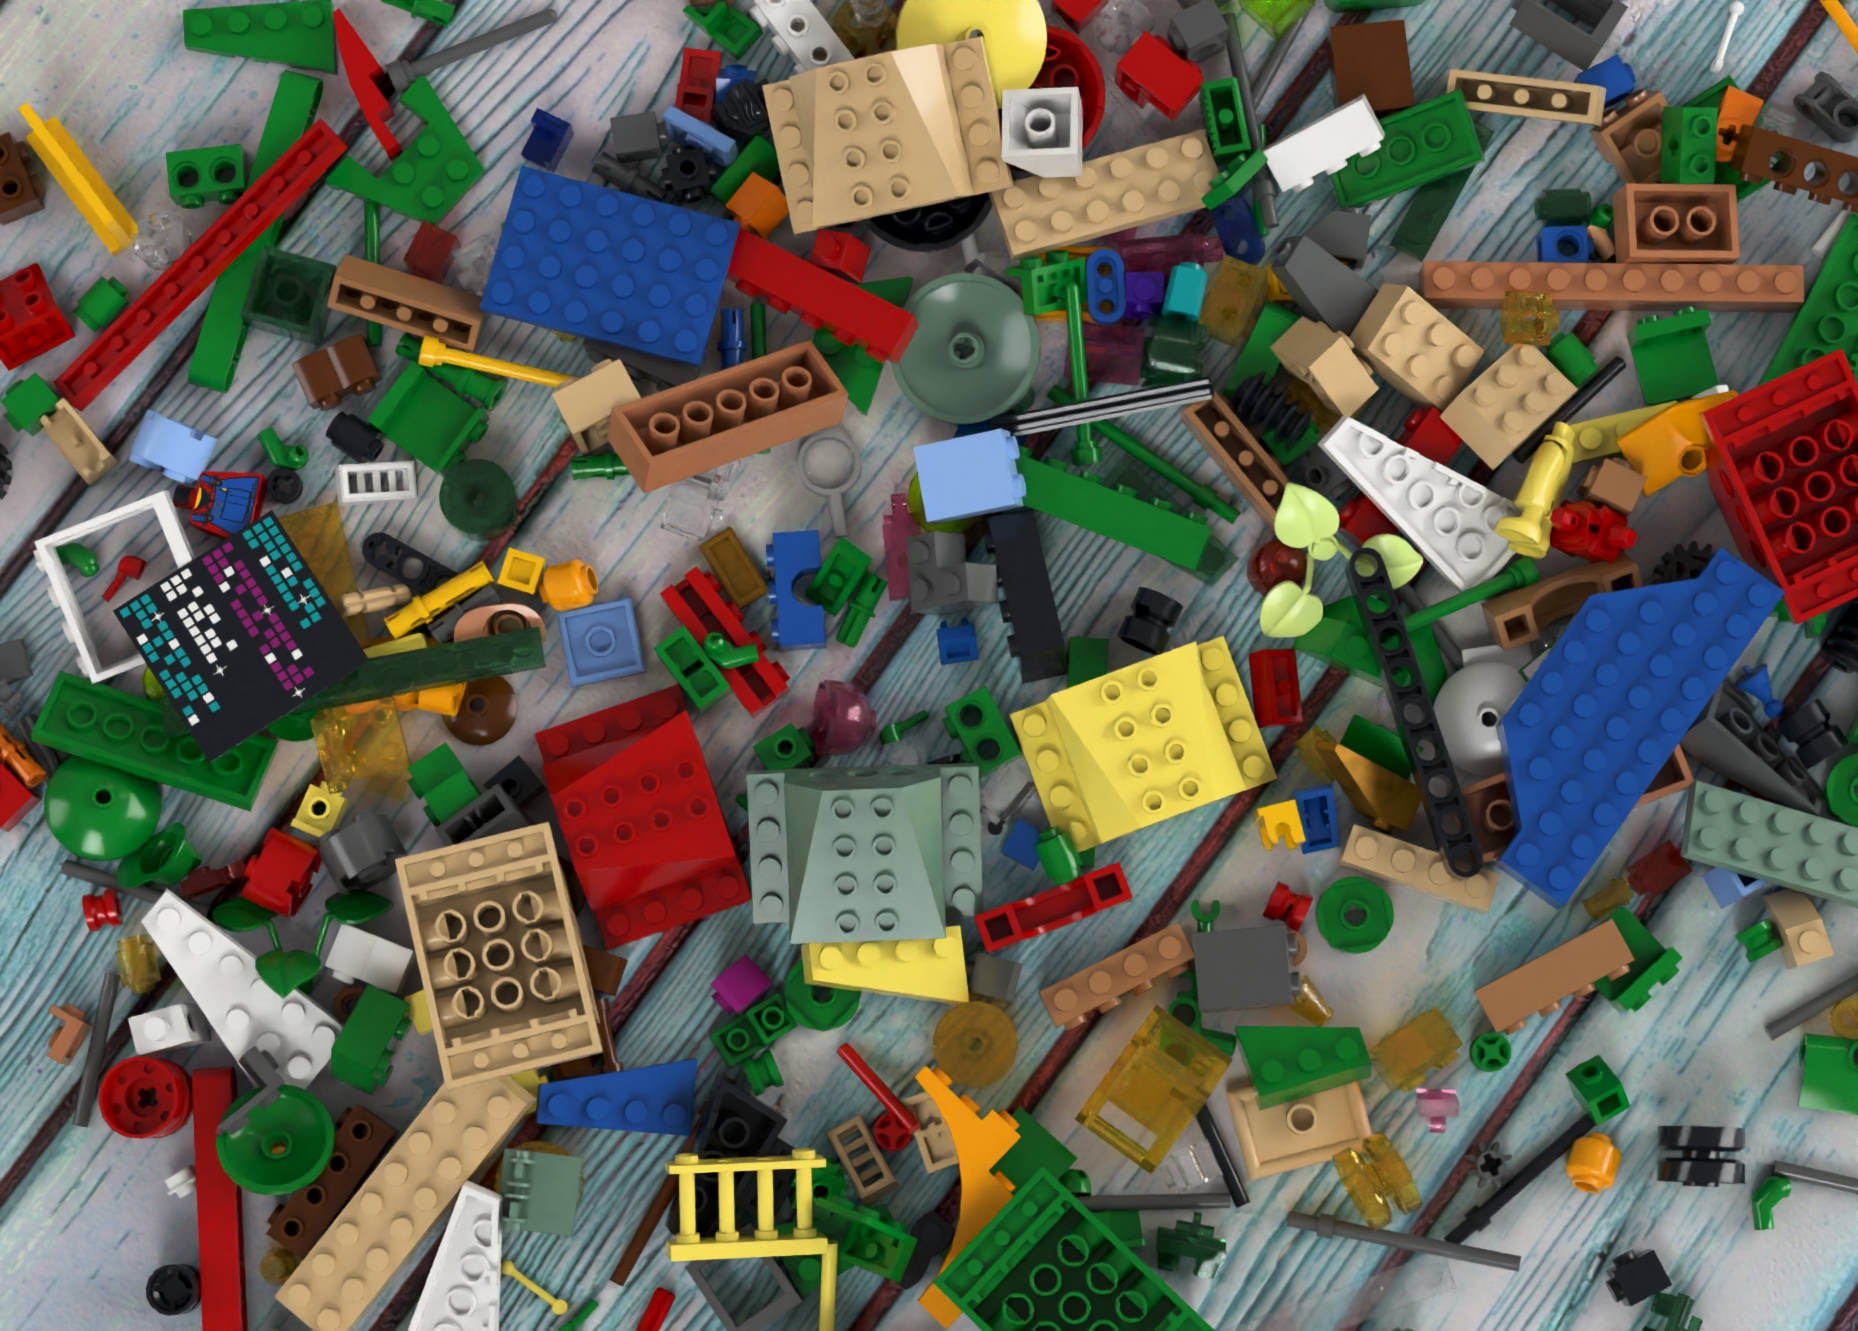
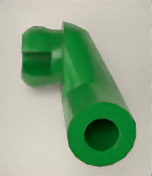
(726, 654)

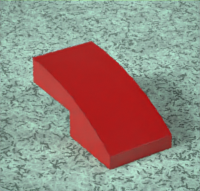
(698, 83)

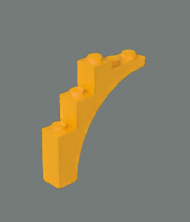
(978, 1148)

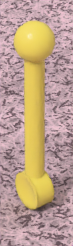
(558, 1306)

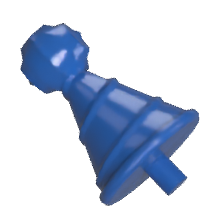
(1757, 684)

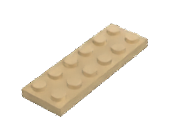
(1108, 197)

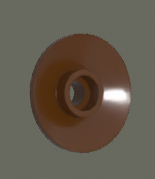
(493, 720)

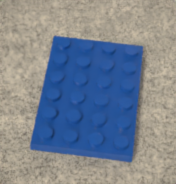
(610, 267)

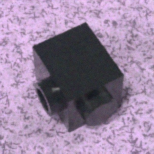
(518, 782)
(1636, 1277)

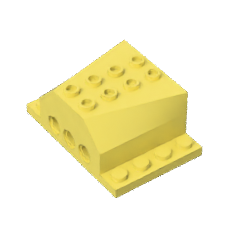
(1143, 744)

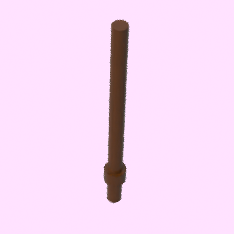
(653, 1215)

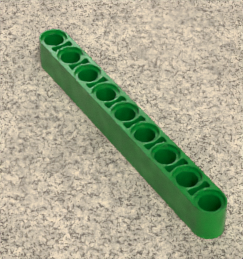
(223, 328)

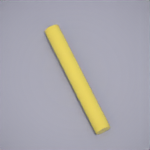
(828, 1287)

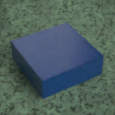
(1020, 844)

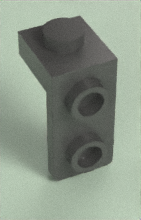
(262, 1069)

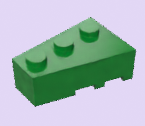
(1300, 1061)

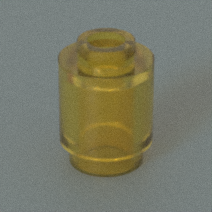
(1309, 754)
(137, 964)

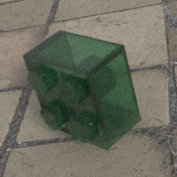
(289, 296)

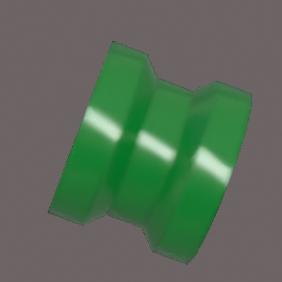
(1759, 940)
(1494, 1047)
(762, 1073)

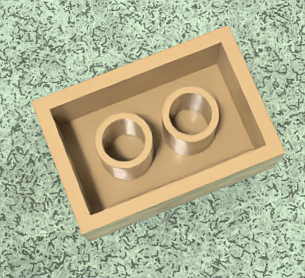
(1414, 347)
(589, 402)
(1508, 403)

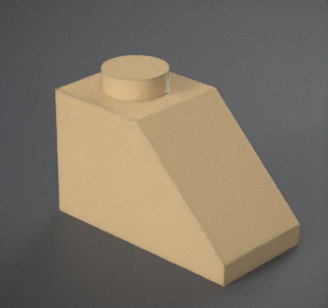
(1797, 927)

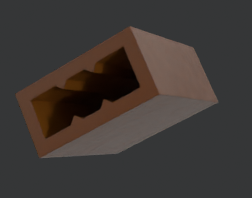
(1371, 62)

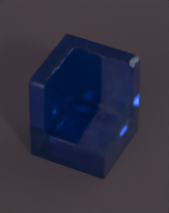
(547, 140)

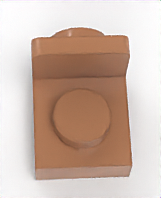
(67, 1039)

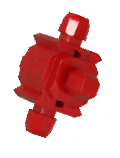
(1590, 531)

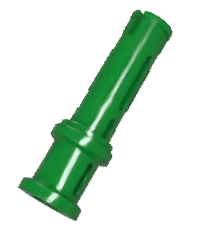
(466, 380)

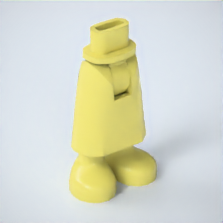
(1540, 495)

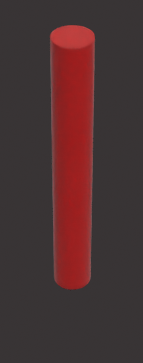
(878, 1088)

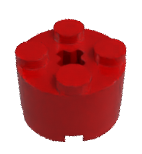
(282, 873)

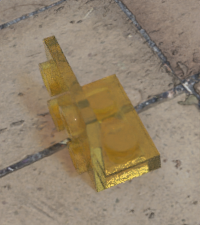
(360, 741)

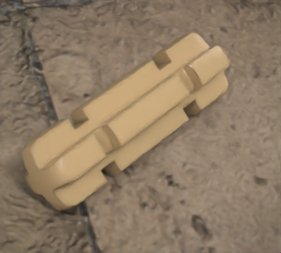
(375, 599)

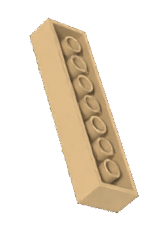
(402, 1203)

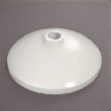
(1460, 711)

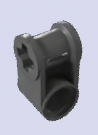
(1825, 110)

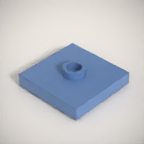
(697, 133)
(601, 642)

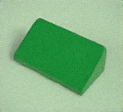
(756, 158)
(1377, 745)

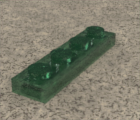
(1433, 206)

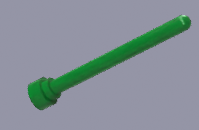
(1085, 448)
(1518, 575)

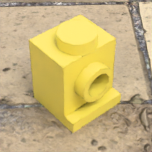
(318, 825)

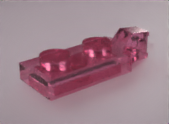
(1165, 252)
(895, 531)

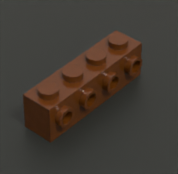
(313, 1209)

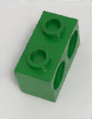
(209, 165)
(693, 670)
(991, 728)

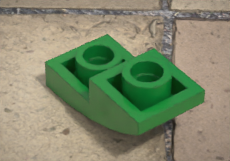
(753, 1031)

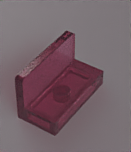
(1111, 353)

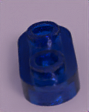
(1238, 229)

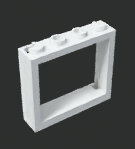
(61, 590)

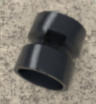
(1150, 621)
(1813, 733)
(174, 1289)

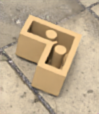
(1327, 365)

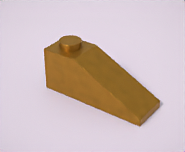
(1371, 788)

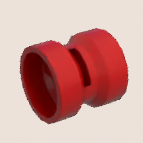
(1278, 904)

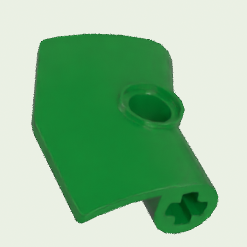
(1828, 1074)

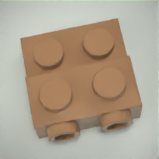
(1633, 137)

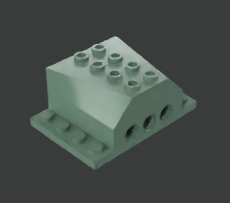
(865, 850)

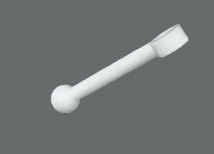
(1736, 9)

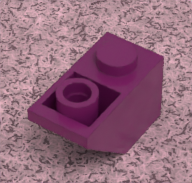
(740, 986)

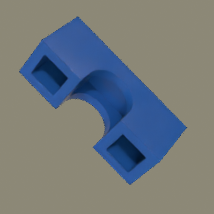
(794, 557)

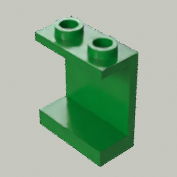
(428, 420)

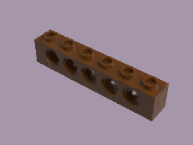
(1757, 146)

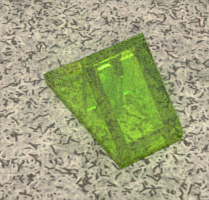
(1276, 15)

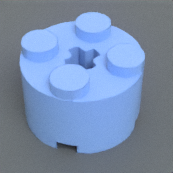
(173, 446)

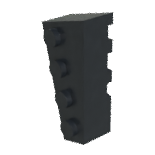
(1026, 595)
(730, 1127)

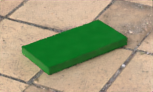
(1416, 149)

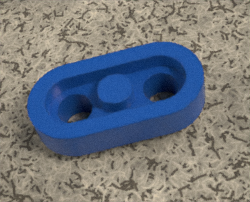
(1105, 288)

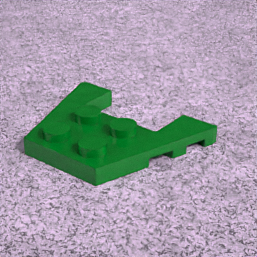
(428, 174)

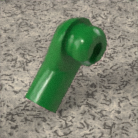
(282, 455)
(79, 557)
(1765, 1198)

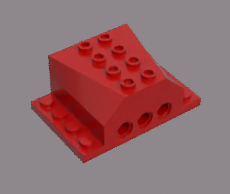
(1790, 481)
(642, 817)

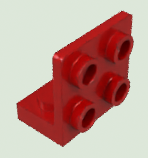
(29, 318)

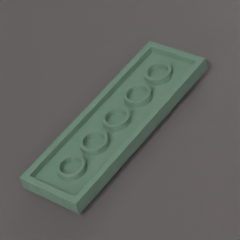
(1771, 843)

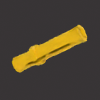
(436, 601)

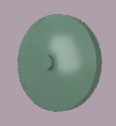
(970, 349)

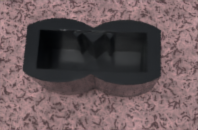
(933, 1237)

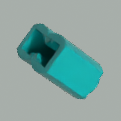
(1185, 291)

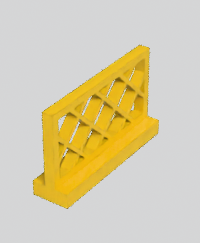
(80, 181)

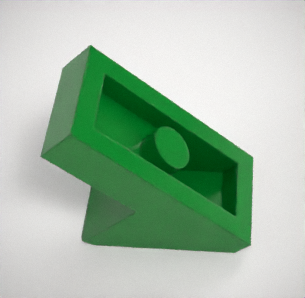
(839, 577)

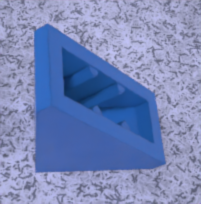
(1317, 817)

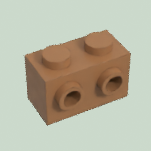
(1612, 485)

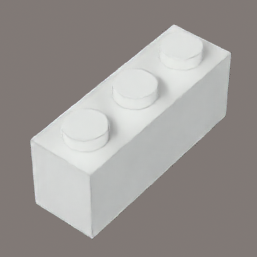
(1324, 144)

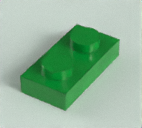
(1230, 182)

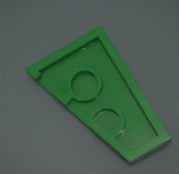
(807, 1268)

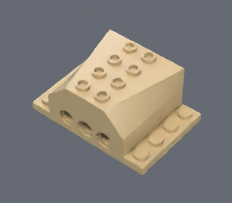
(887, 134)
(499, 956)

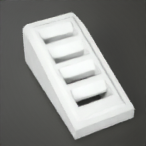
(343, 472)

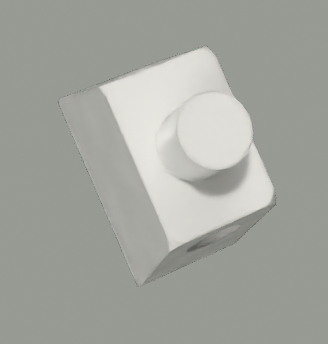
(168, 1030)

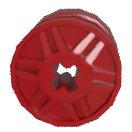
(126, 1099)

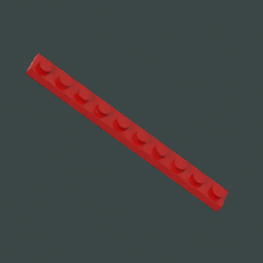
(200, 265)

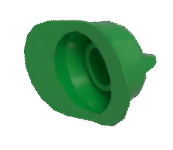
(162, 860)

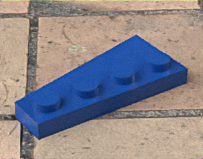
(634, 1100)

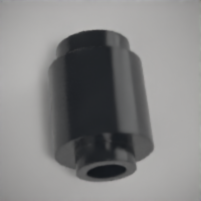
(355, 437)

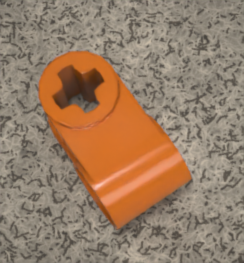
(1733, 111)

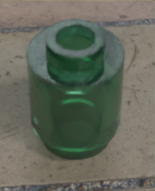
(1563, 207)

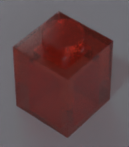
(431, 253)
(1657, 870)

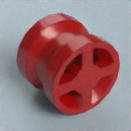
(102, 910)
(887, 1133)

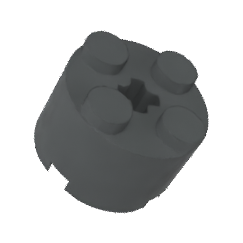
(361, 852)

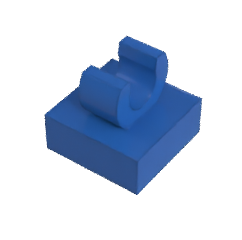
(957, 643)

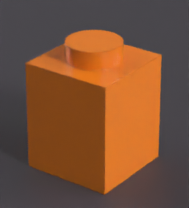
(758, 206)

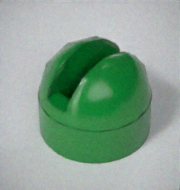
(1077, 1182)

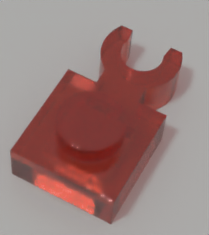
(203, 880)

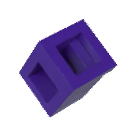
(1143, 294)

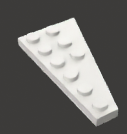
(1430, 504)
(236, 999)
(466, 1272)

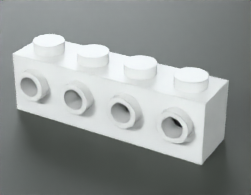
(800, 33)

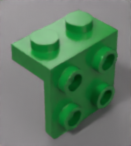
(1672, 355)
(1650, 966)
(871, 1243)

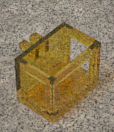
(1158, 1082)

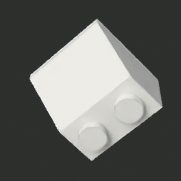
(1043, 131)

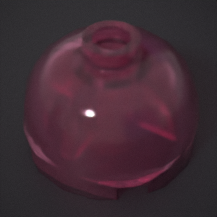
(842, 718)

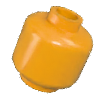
(568, 585)
(1593, 1163)

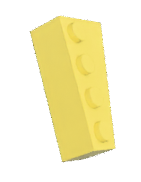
(899, 968)

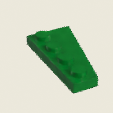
(279, 33)

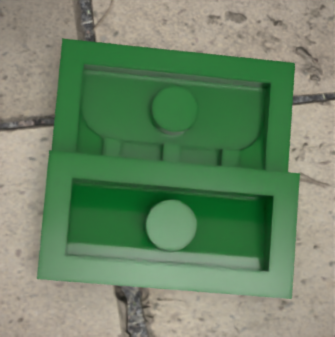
(1031, 1152)

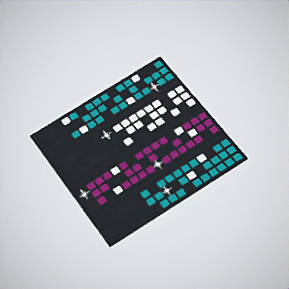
(241, 636)

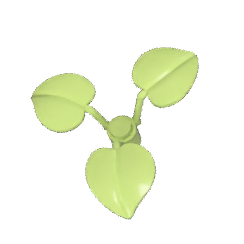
(1312, 521)

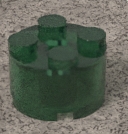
(1171, 351)
(497, 511)

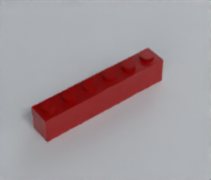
(820, 299)

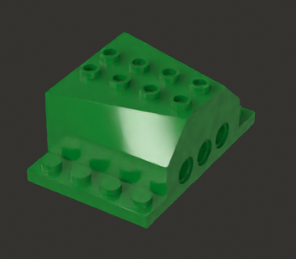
(1058, 1269)

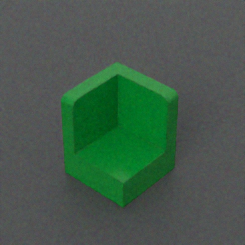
(1124, 1225)

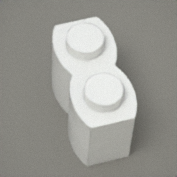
(370, 960)

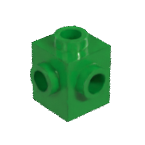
(825, 1183)

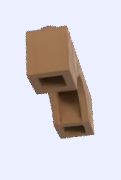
(1527, 611)

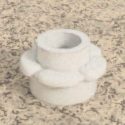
(182, 1182)

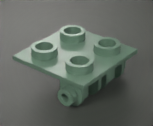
(539, 1191)

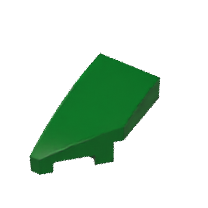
(726, 27)

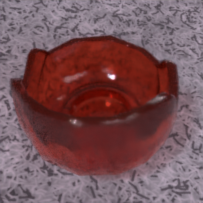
(1275, 563)

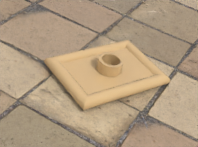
(1299, 1130)

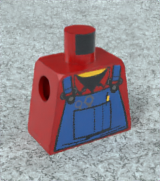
(223, 501)

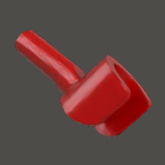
(127, 566)

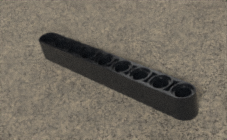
(1416, 694)

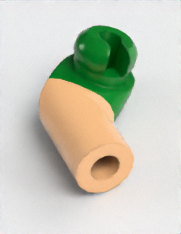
(1598, 228)

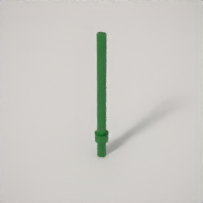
(1203, 496)

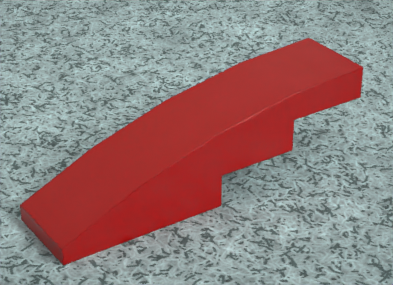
(363, 76)

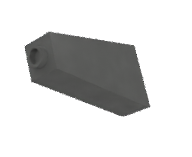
(1322, 284)

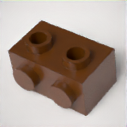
(18, 189)

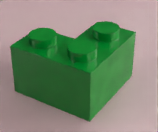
(442, 783)
(364, 1046)

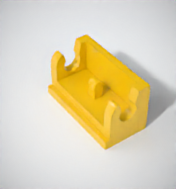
(1279, 821)

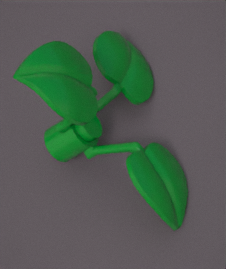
(297, 968)

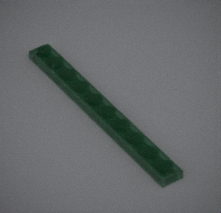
(415, 672)

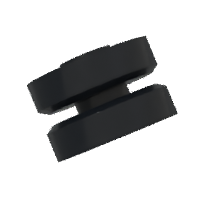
(1701, 1155)

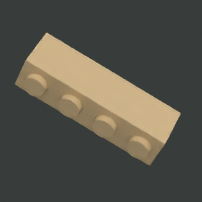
(1529, 97)
(1416, 869)

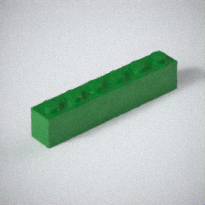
(1114, 511)

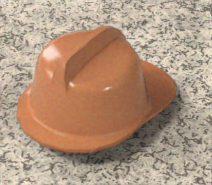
(497, 620)

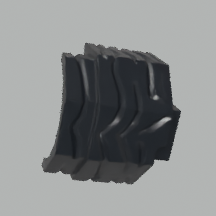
(743, 111)

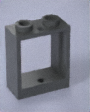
(1563, 36)
(765, 1316)

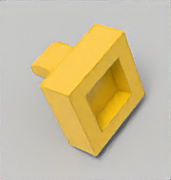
(521, 571)

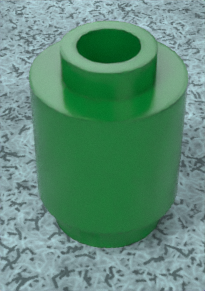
(102, 303)
(1571, 358)
(1058, 855)

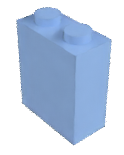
(969, 476)

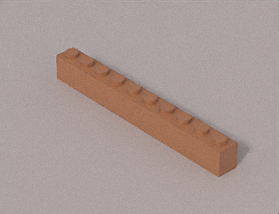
(1615, 285)

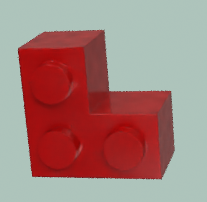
(1158, 76)

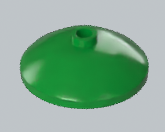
(98, 829)
(294, 1122)

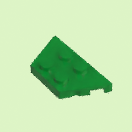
(850, 364)

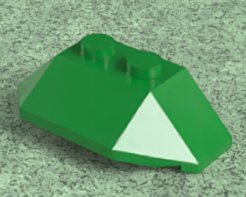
(1344, 645)

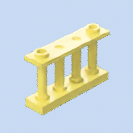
(766, 1240)

